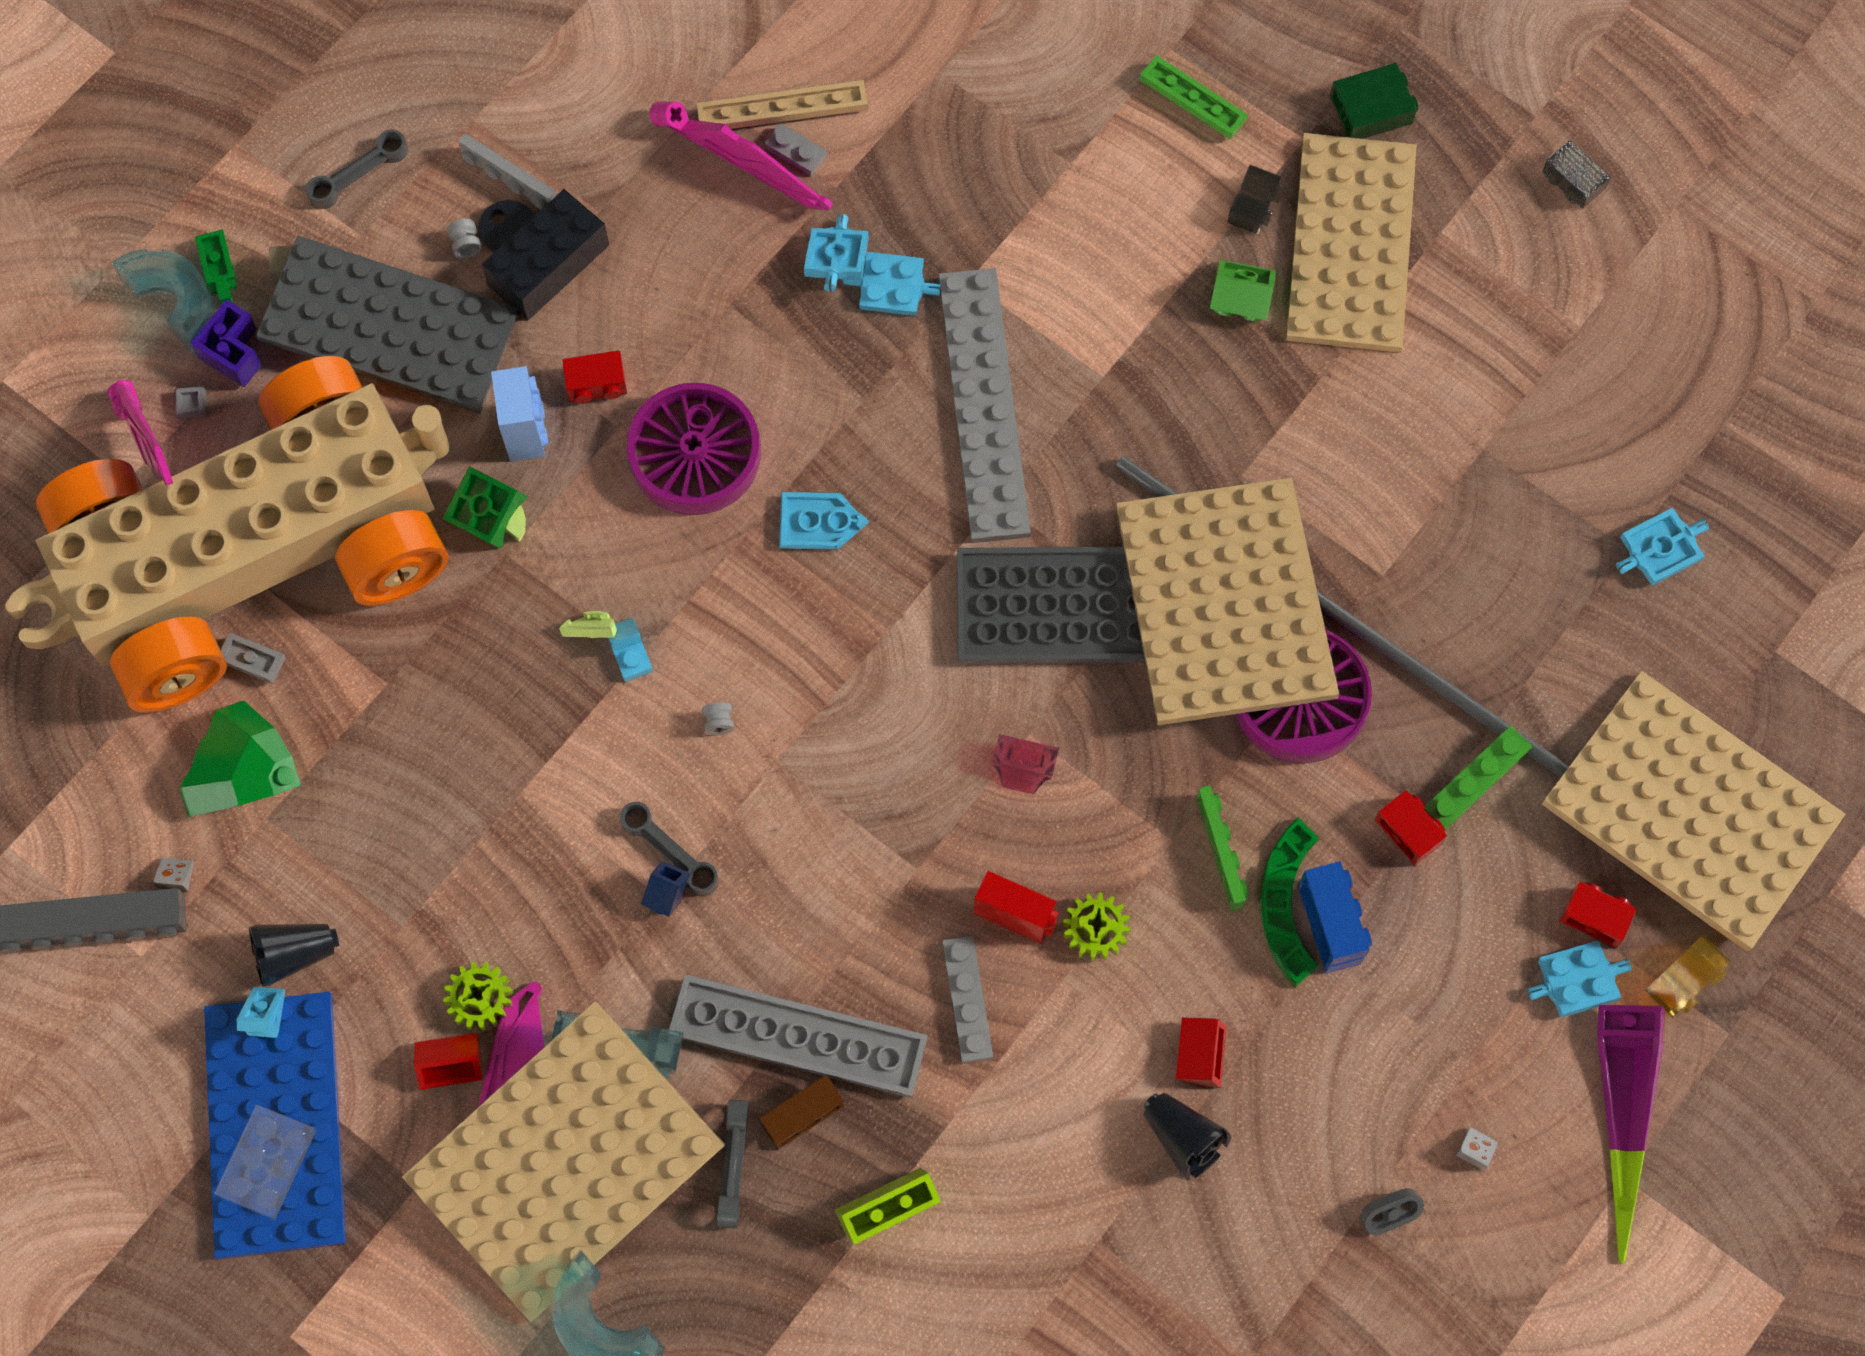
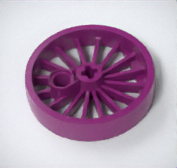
(705, 453)
(1325, 745)

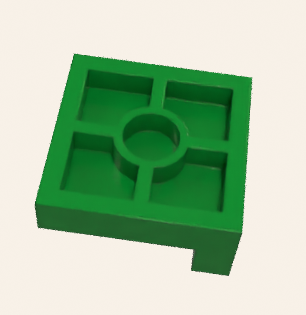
(483, 506)

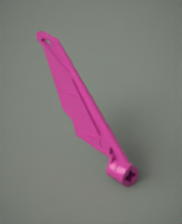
(736, 150)
(128, 407)
(515, 1041)

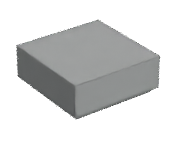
(190, 402)

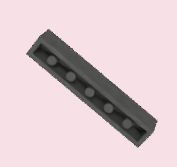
(92, 919)

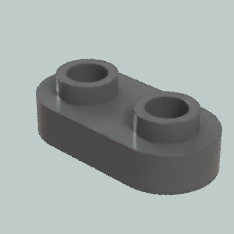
(1391, 1211)

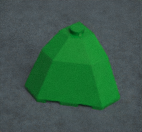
(237, 762)

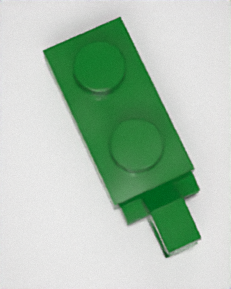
(217, 264)

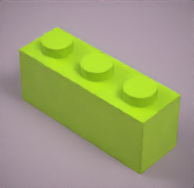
(887, 1205)

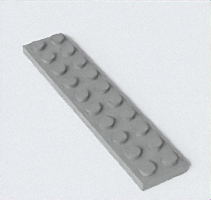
(984, 406)

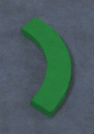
(1277, 902)

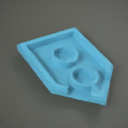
(817, 520)

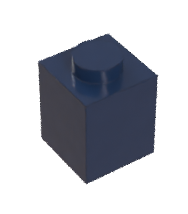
(665, 889)

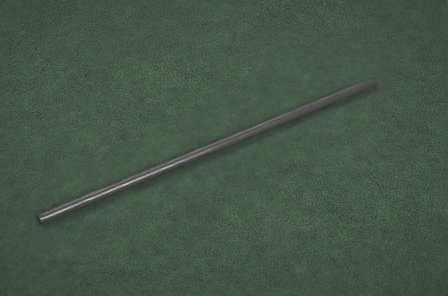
(1383, 645)

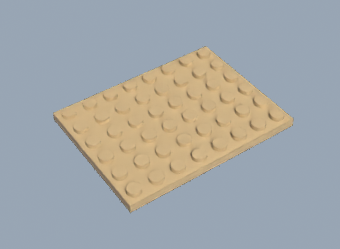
(1226, 601)
(1694, 811)
(563, 1159)

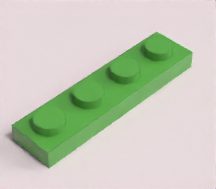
(1193, 97)
(1478, 777)
(1226, 860)

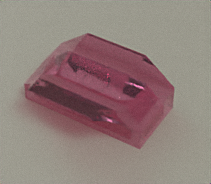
(1024, 763)

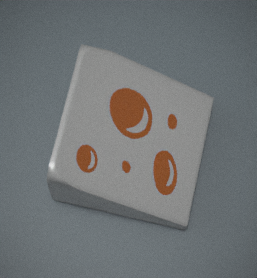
(173, 874)
(1477, 1149)

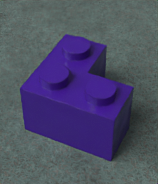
(223, 343)

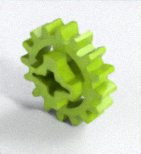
(1108, 926)
(467, 1001)

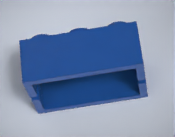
(1334, 917)

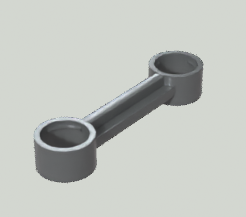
(356, 169)
(668, 848)
(733, 1164)

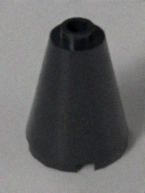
(289, 948)
(1185, 1134)

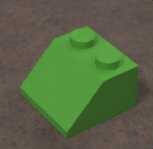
(1243, 290)

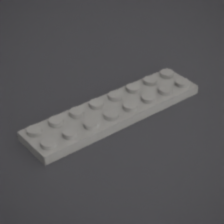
(799, 1036)

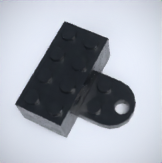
(539, 251)

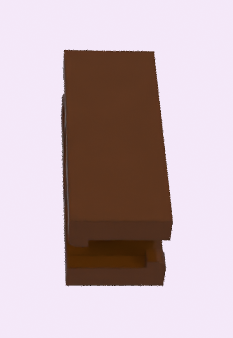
(802, 1112)

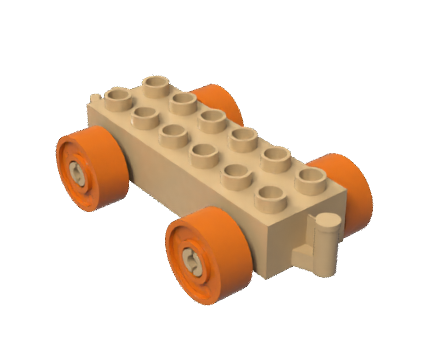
(150, 564)

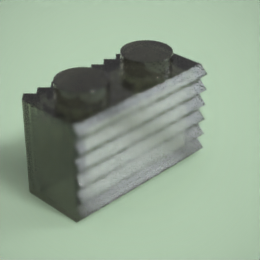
(1575, 174)
(1254, 199)

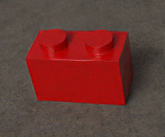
(594, 377)
(1411, 827)
(1598, 914)

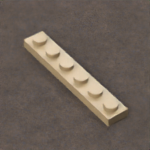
(785, 105)

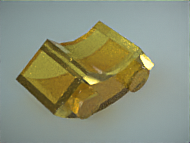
(1688, 976)

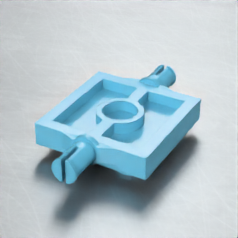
(836, 253)
(892, 284)
(1662, 546)
(1579, 979)

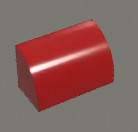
(1201, 1052)
(448, 1061)

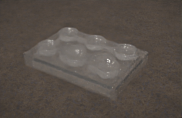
(265, 1162)

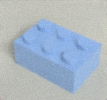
(520, 413)

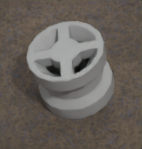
(718, 718)

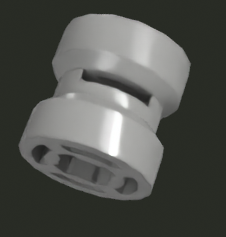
(465, 242)

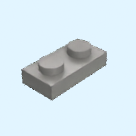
(795, 149)
(252, 658)

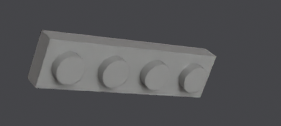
(500, 168)
(967, 1000)

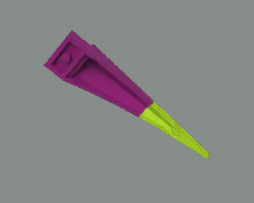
(1630, 1065)

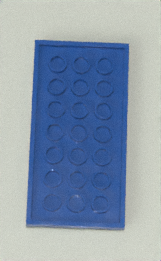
(293, 1078)

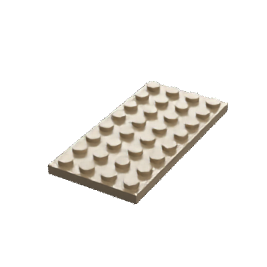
(1351, 243)

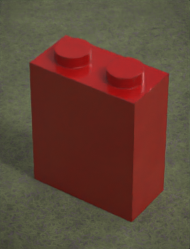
(1015, 907)

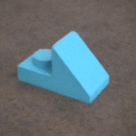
(630, 651)
(262, 1012)

